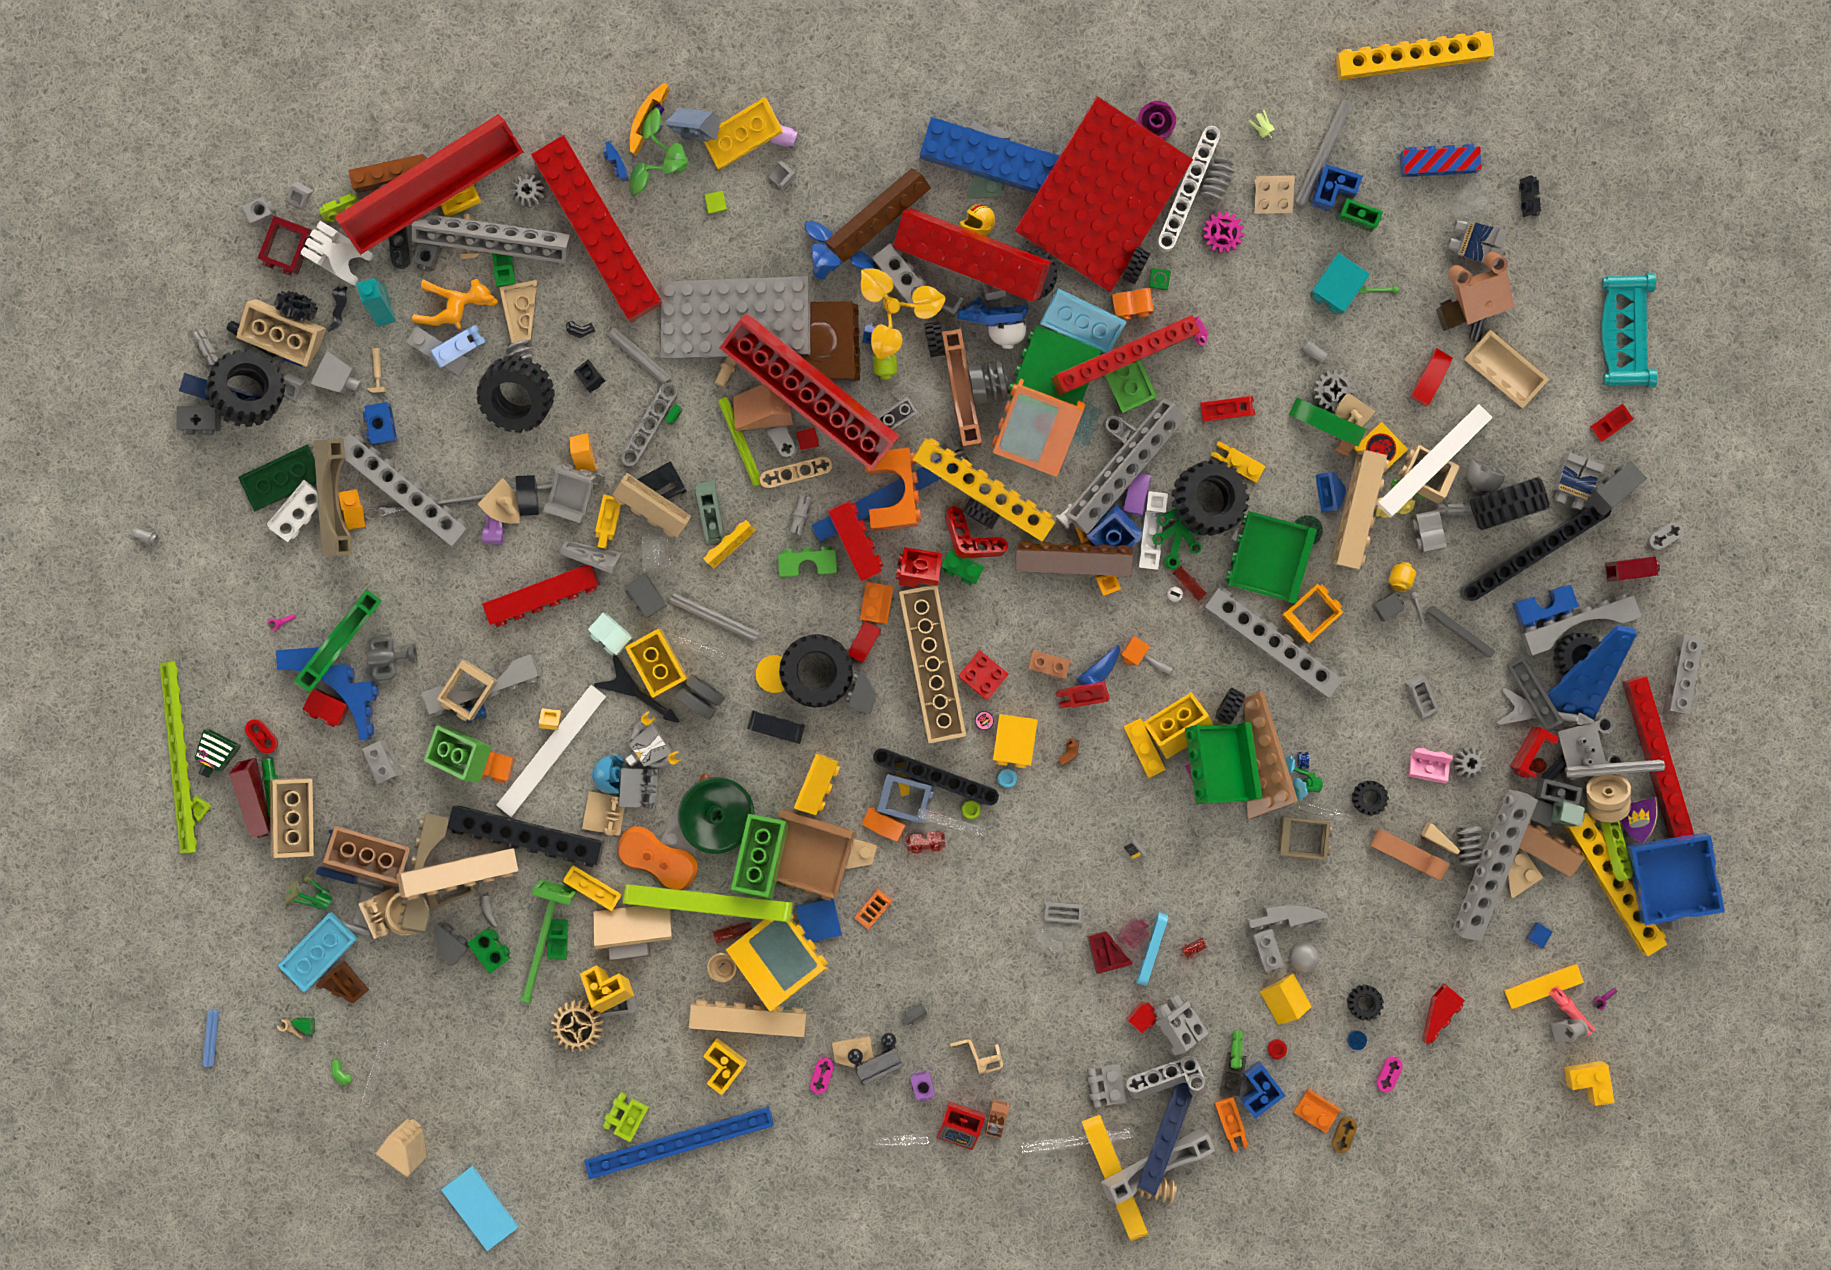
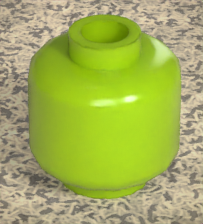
(885, 367)

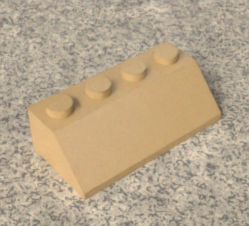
(281, 335)
(651, 505)
(404, 1147)

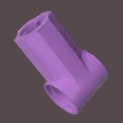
(493, 532)

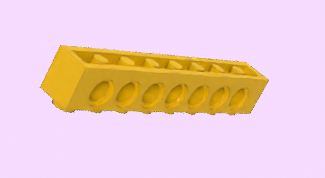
(1480, 40)
(1038, 530)
(1656, 938)

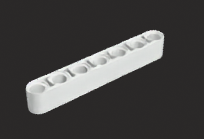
(1192, 181)

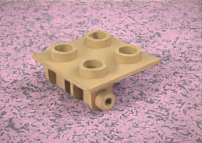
(1274, 194)
(603, 814)
(373, 912)

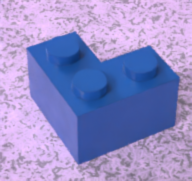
(1334, 182)
(1265, 1092)

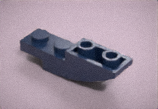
(197, 387)

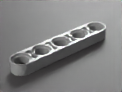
(648, 434)

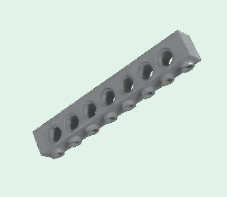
(491, 238)
(1125, 466)
(452, 536)
(1331, 677)
(1494, 865)

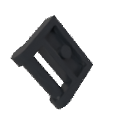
(662, 477)

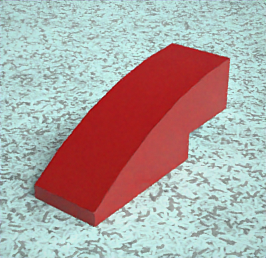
(1431, 378)

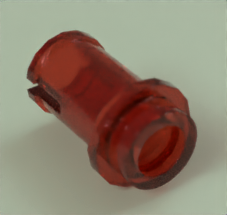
(1538, 765)
(1194, 947)

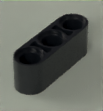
(776, 727)

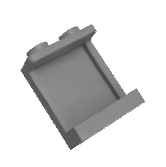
(570, 493)

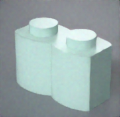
(610, 634)

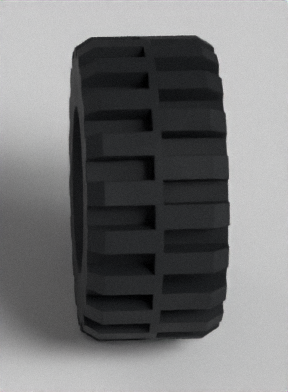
(248, 365)
(528, 376)
(1231, 487)
(1510, 503)
(842, 670)

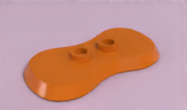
(643, 851)

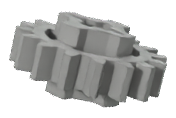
(1335, 379)

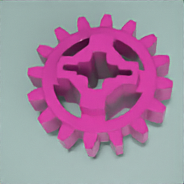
(1218, 225)

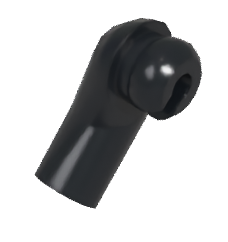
(578, 331)

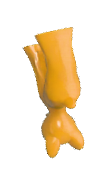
(456, 303)

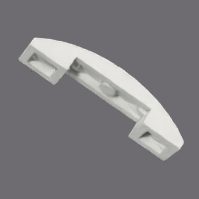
(1149, 551)

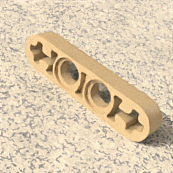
(795, 470)

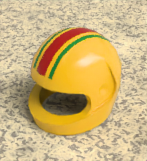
(980, 217)

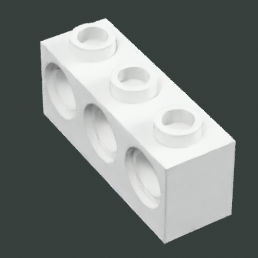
(285, 513)

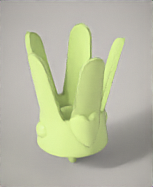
(1266, 128)

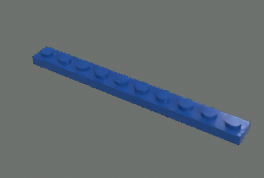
(679, 1142)

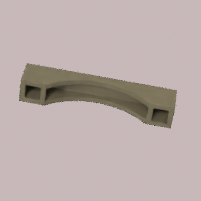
(328, 464)
(433, 832)

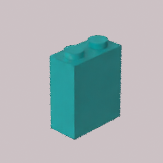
(1339, 284)

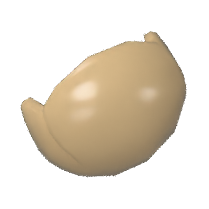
(724, 973)

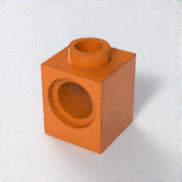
(1134, 651)

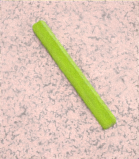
(740, 441)

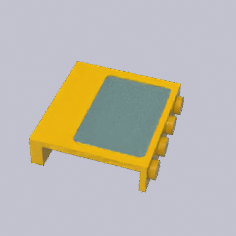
(777, 960)

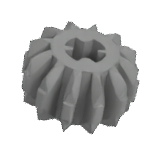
(521, 187)
(1464, 758)

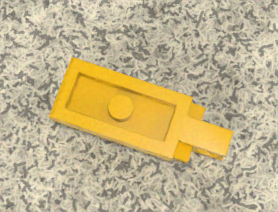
(607, 520)

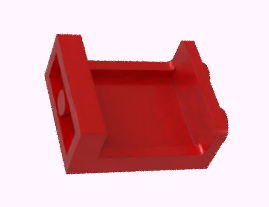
(1529, 750)

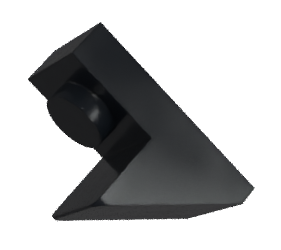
(589, 376)

